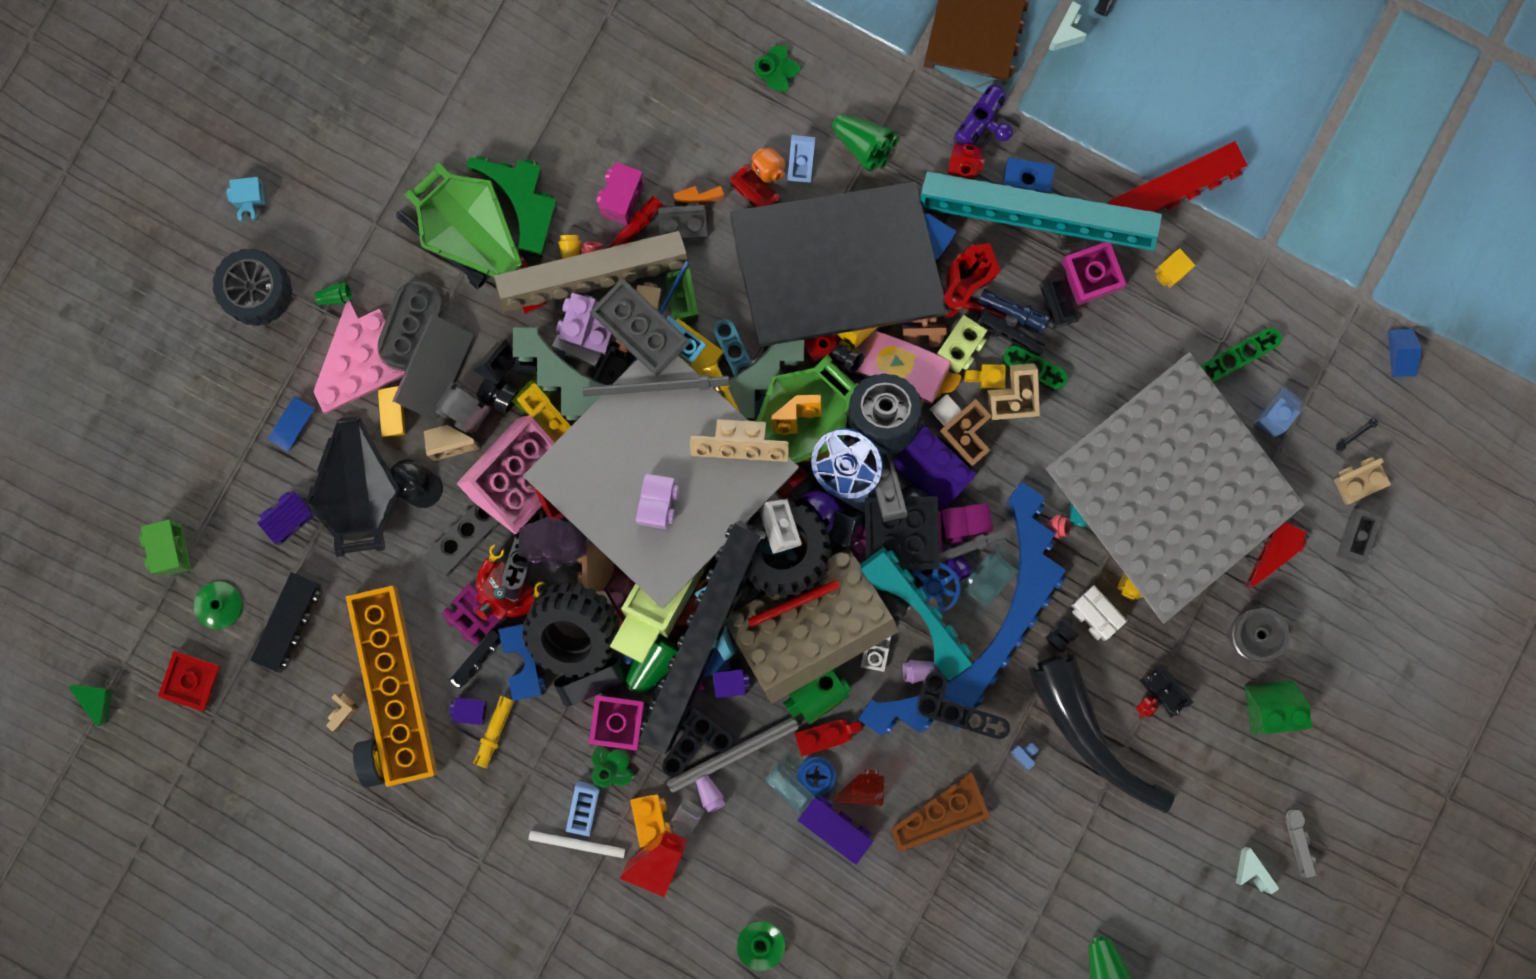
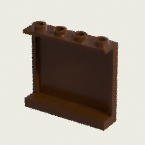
(976, 36)

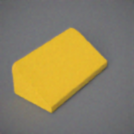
(391, 413)

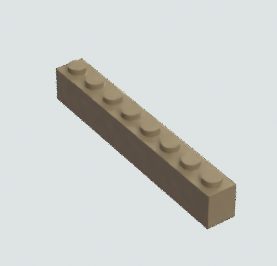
(590, 271)

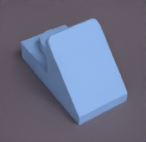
(801, 158)

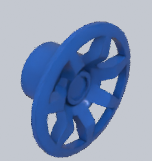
(935, 585)

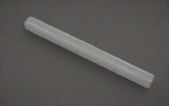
(733, 754)

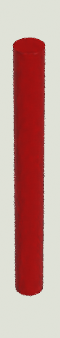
(793, 603)

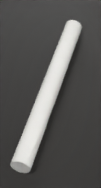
(576, 844)

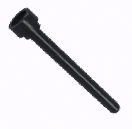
(476, 278)

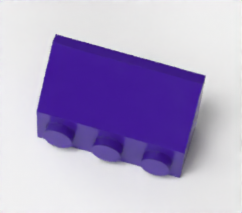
(933, 468)

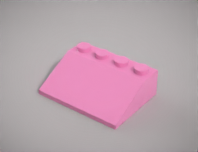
(498, 479)

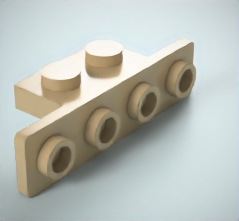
(739, 441)

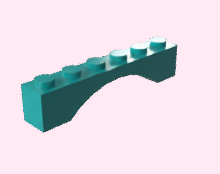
(887, 575)

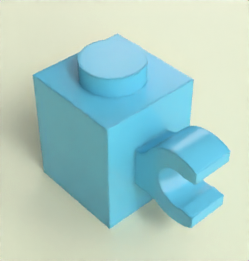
(246, 194)

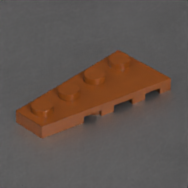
(945, 814)

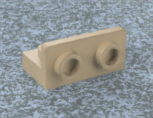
(1361, 481)

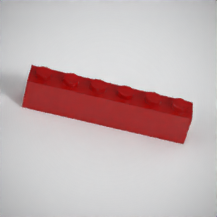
(1185, 181)

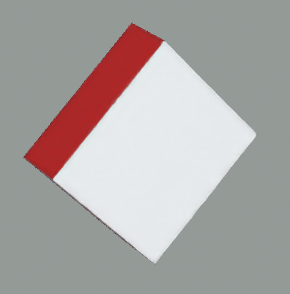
(945, 410)

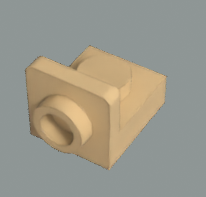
(341, 716)

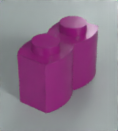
(966, 522)

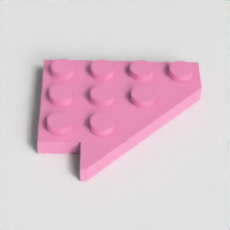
(353, 361)

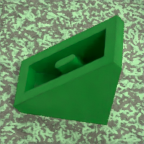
(94, 701)

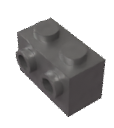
(1359, 536)

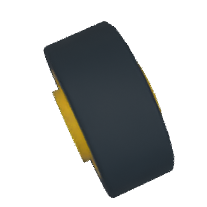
(368, 763)

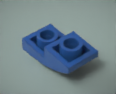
(291, 423)

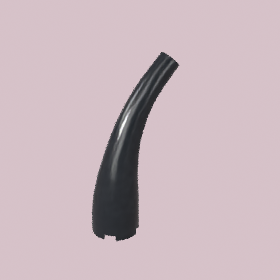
(1068, 704)

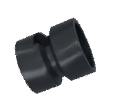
(499, 394)

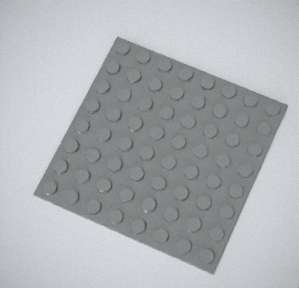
(600, 469)
(1175, 487)

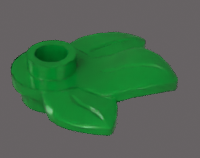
(780, 68)
(613, 763)

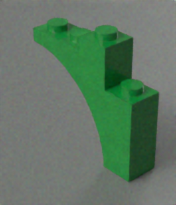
(520, 186)

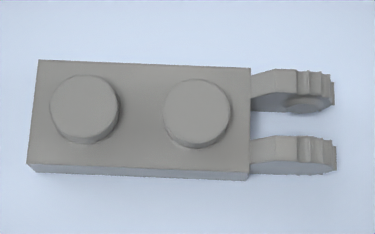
(1300, 842)

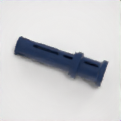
(1024, 314)

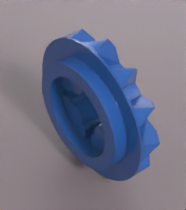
(825, 769)

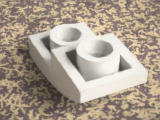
(876, 656)

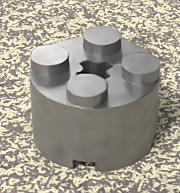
(463, 408)

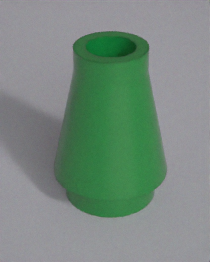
(335, 294)

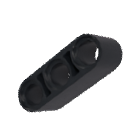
(577, 689)

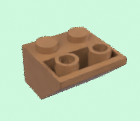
(596, 569)

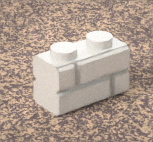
(1098, 613)

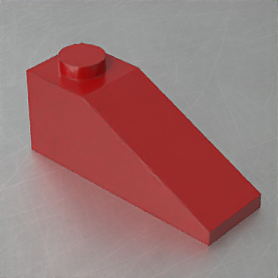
(1277, 550)

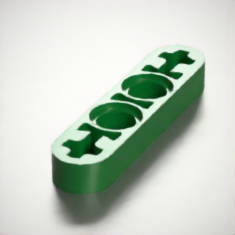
(1239, 356)

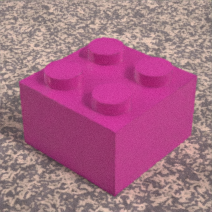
(621, 193)
(1093, 273)
(616, 722)

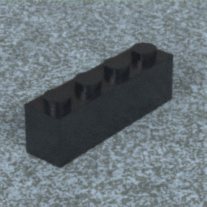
(286, 622)

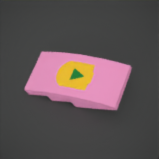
(906, 360)

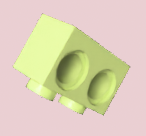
(960, 344)

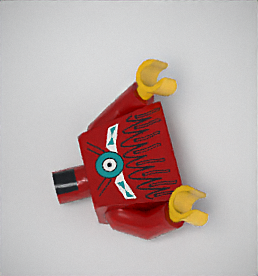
(491, 595)

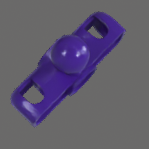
(989, 107)

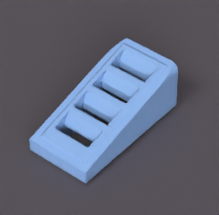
(584, 788)

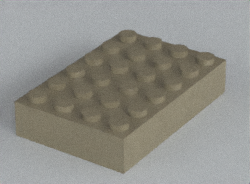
(816, 635)

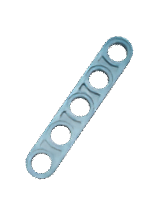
(736, 363)

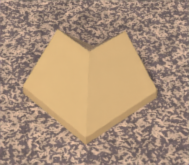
(447, 442)

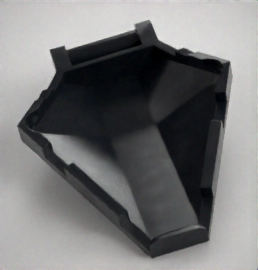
(353, 489)

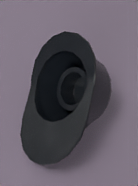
(416, 483)

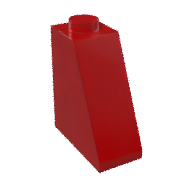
(655, 863)

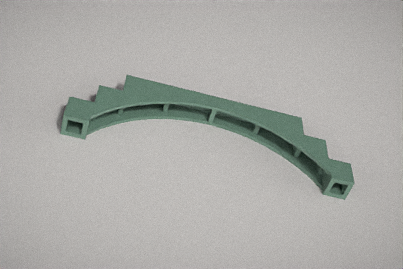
(555, 372)

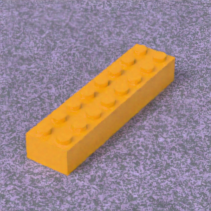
(391, 685)

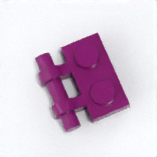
(467, 605)

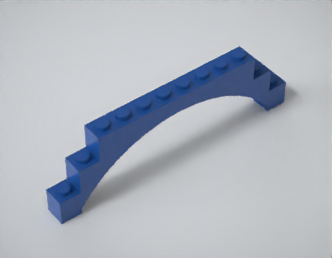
(1034, 583)

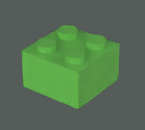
(165, 548)

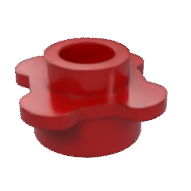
(1147, 707)

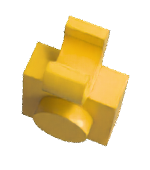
(989, 376)

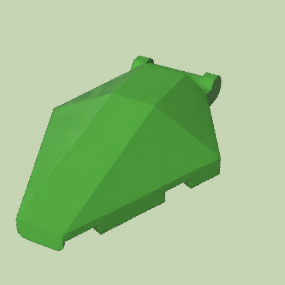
(465, 223)
(810, 430)

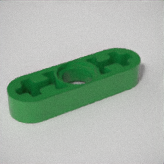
(1033, 358)

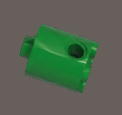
(816, 702)

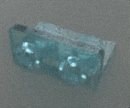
(990, 580)

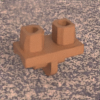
(934, 331)

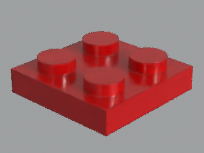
(189, 681)

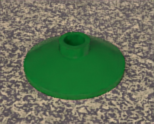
(229, 609)
(752, 956)

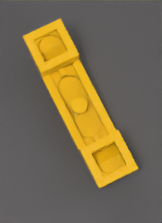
(543, 412)

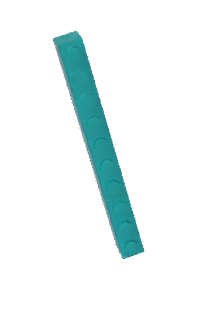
(1040, 211)

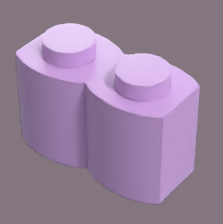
(656, 501)

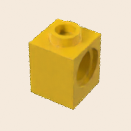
(1174, 268)

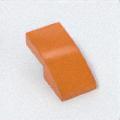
(691, 195)

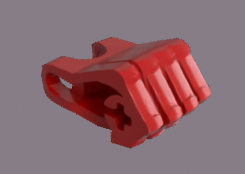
(960, 290)

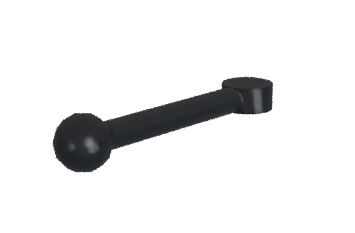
(1340, 446)

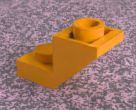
(786, 418)

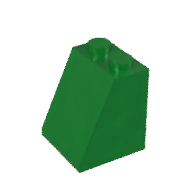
(1277, 708)

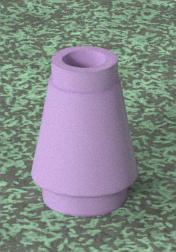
(916, 670)
(709, 794)

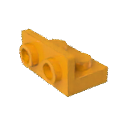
(649, 818)

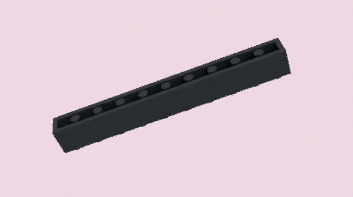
(702, 636)

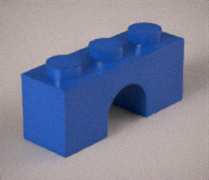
(528, 682)

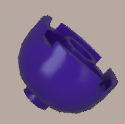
(822, 504)

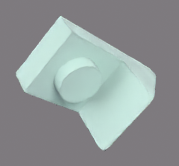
(1067, 33)
(1251, 866)

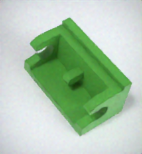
(683, 301)

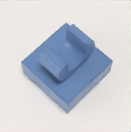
(1024, 755)

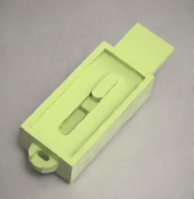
(647, 620)

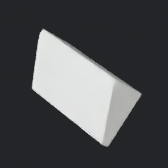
(779, 525)

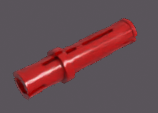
(637, 223)

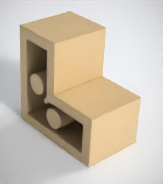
(1021, 399)

